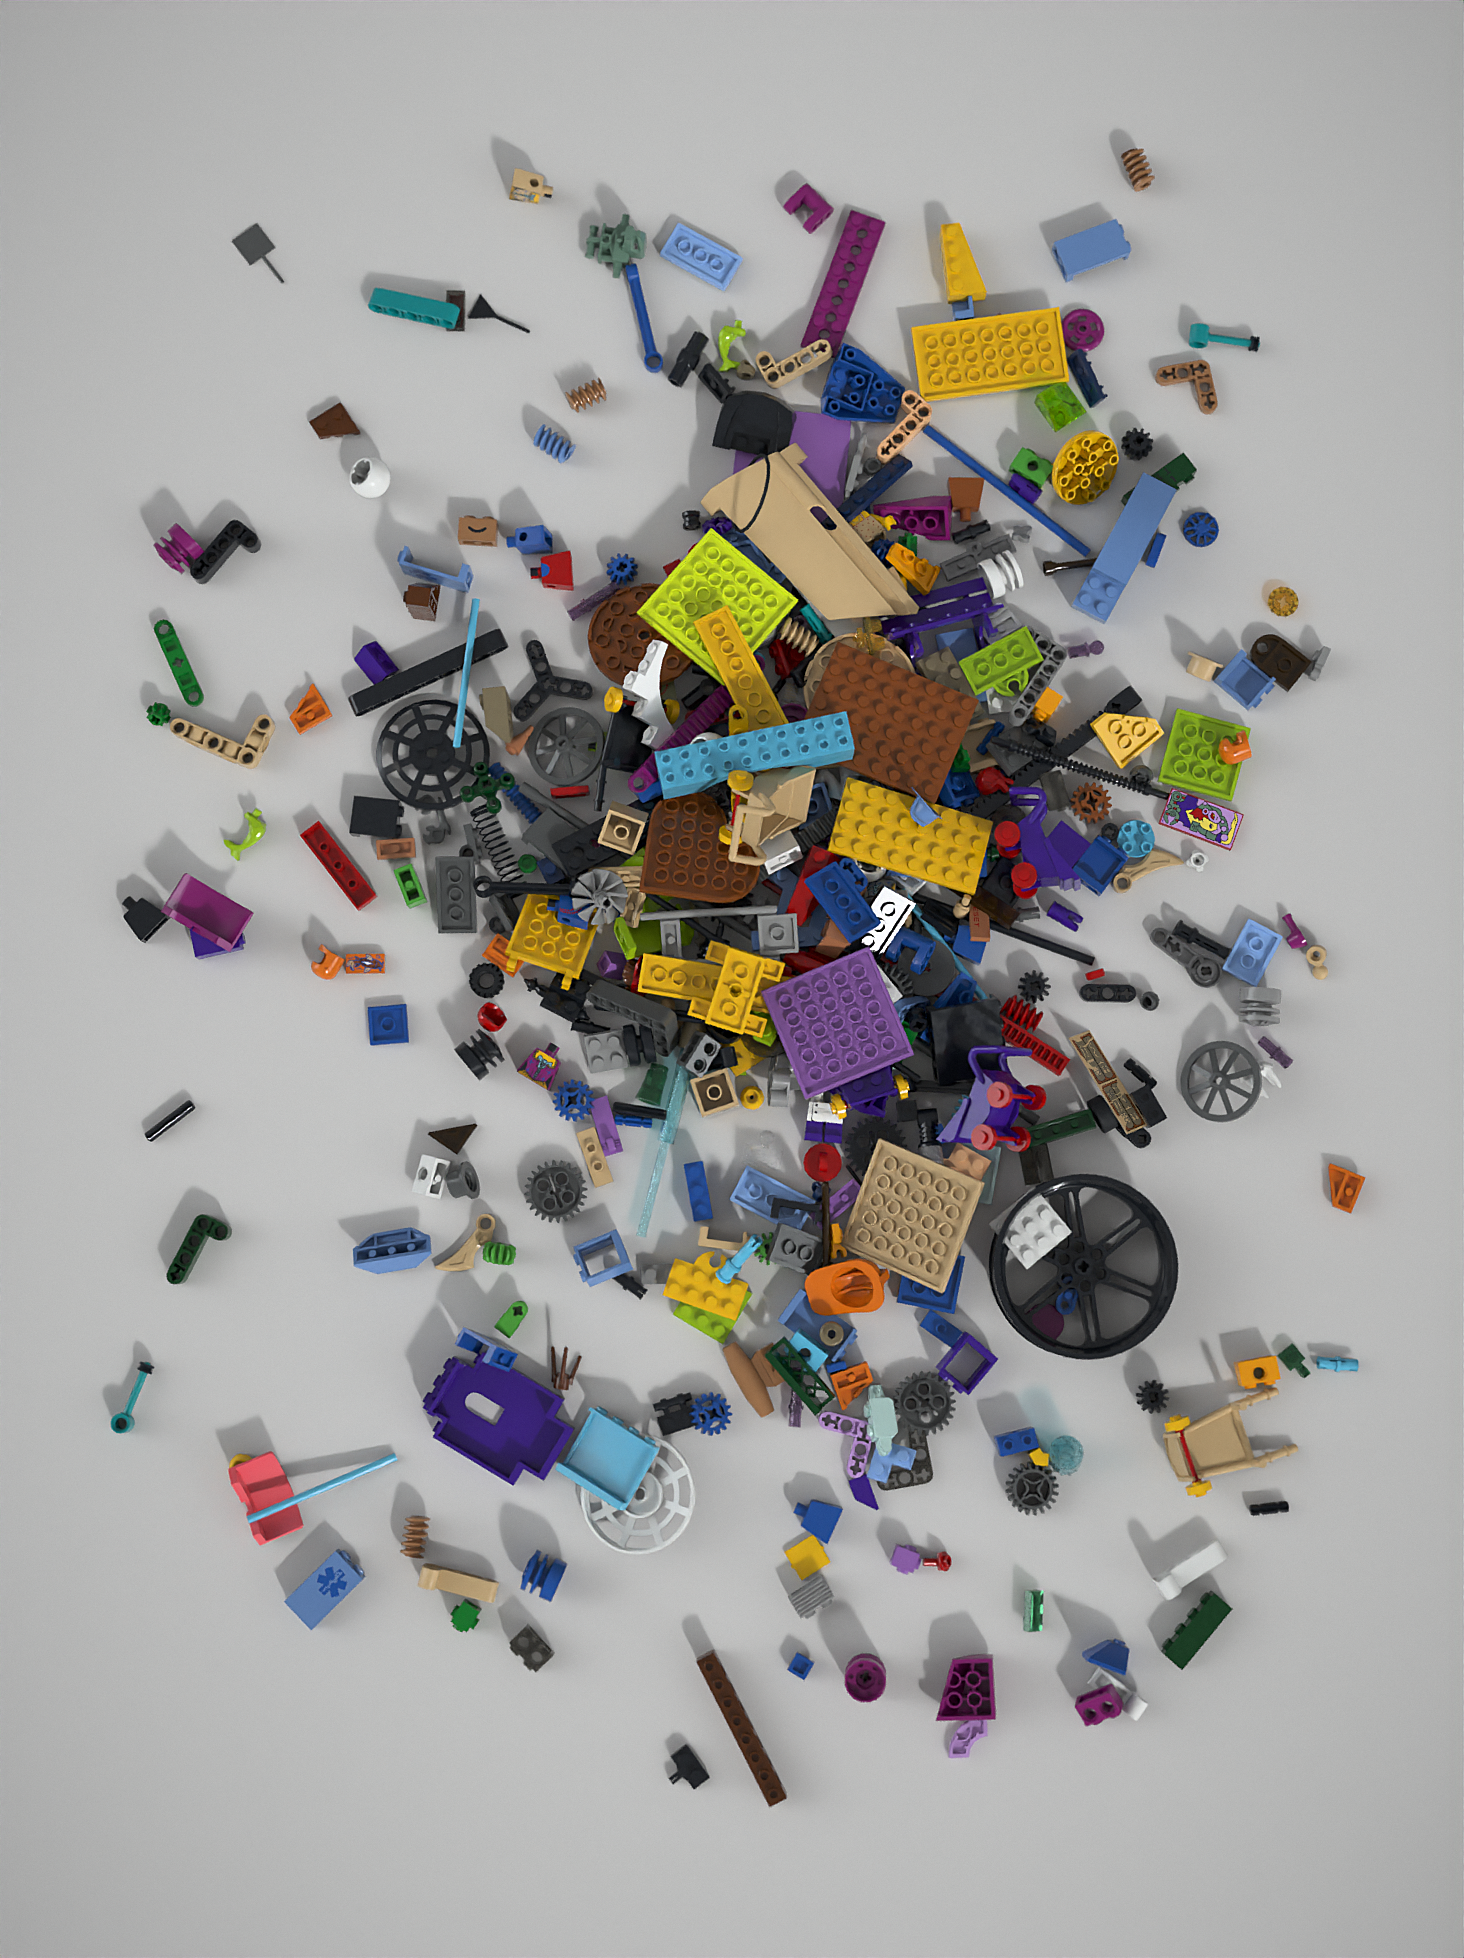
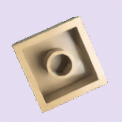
(714, 1092)

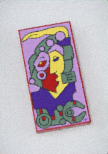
(1201, 819)

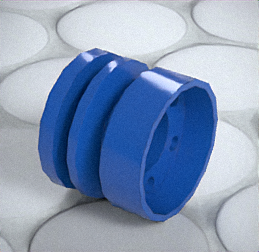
(543, 1575)

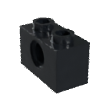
(1148, 1106)

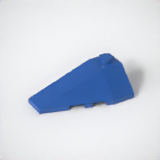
(958, 992)

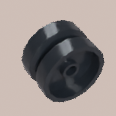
(637, 1044)

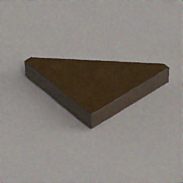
(454, 1137)

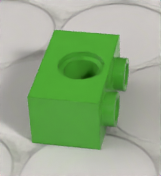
(1026, 457)
(410, 886)

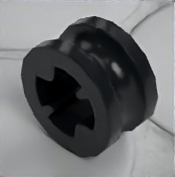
(1112, 826)
(491, 925)

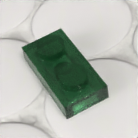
(1033, 1610)

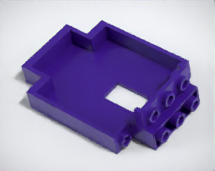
(523, 1437)

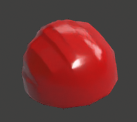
(991, 780)

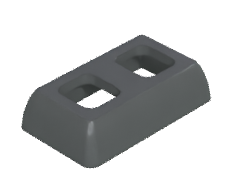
(505, 910)

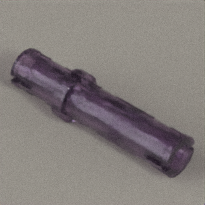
(592, 601)
(795, 1407)

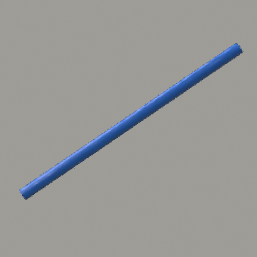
(1007, 491)

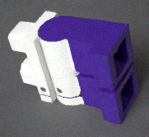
(817, 1115)

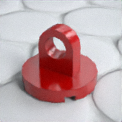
(822, 1162)

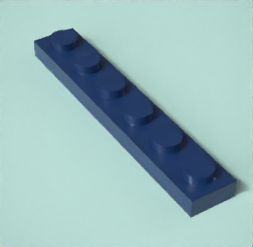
(871, 490)

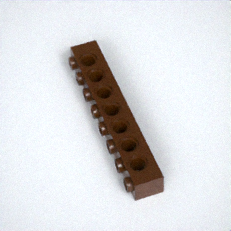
(741, 1728)

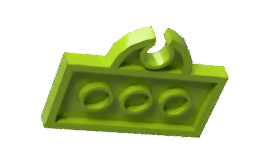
(1002, 663)

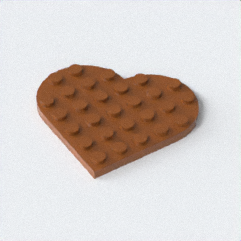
(688, 858)

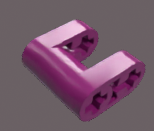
(819, 206)

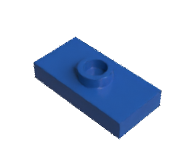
(940, 1328)

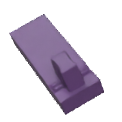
(606, 1126)

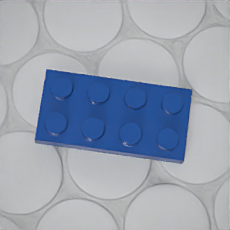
(842, 902)

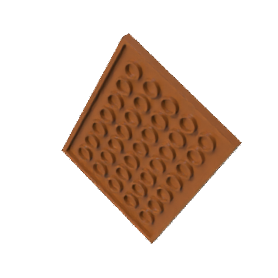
(898, 720)

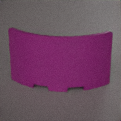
(207, 911)

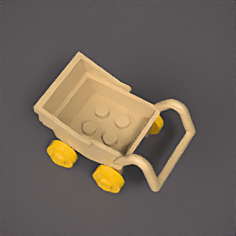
(775, 805)

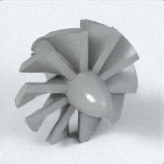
(605, 891)

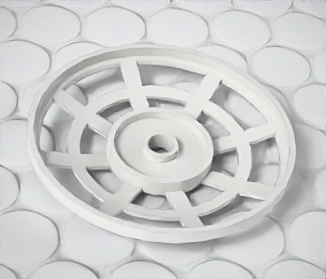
(646, 1507)

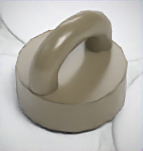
(745, 370)

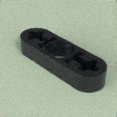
(1093, 988)

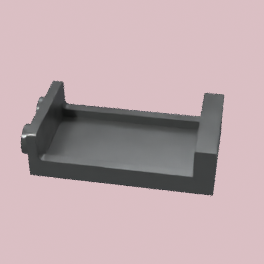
(546, 831)

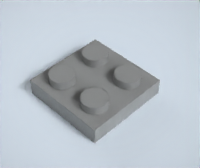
(605, 1051)

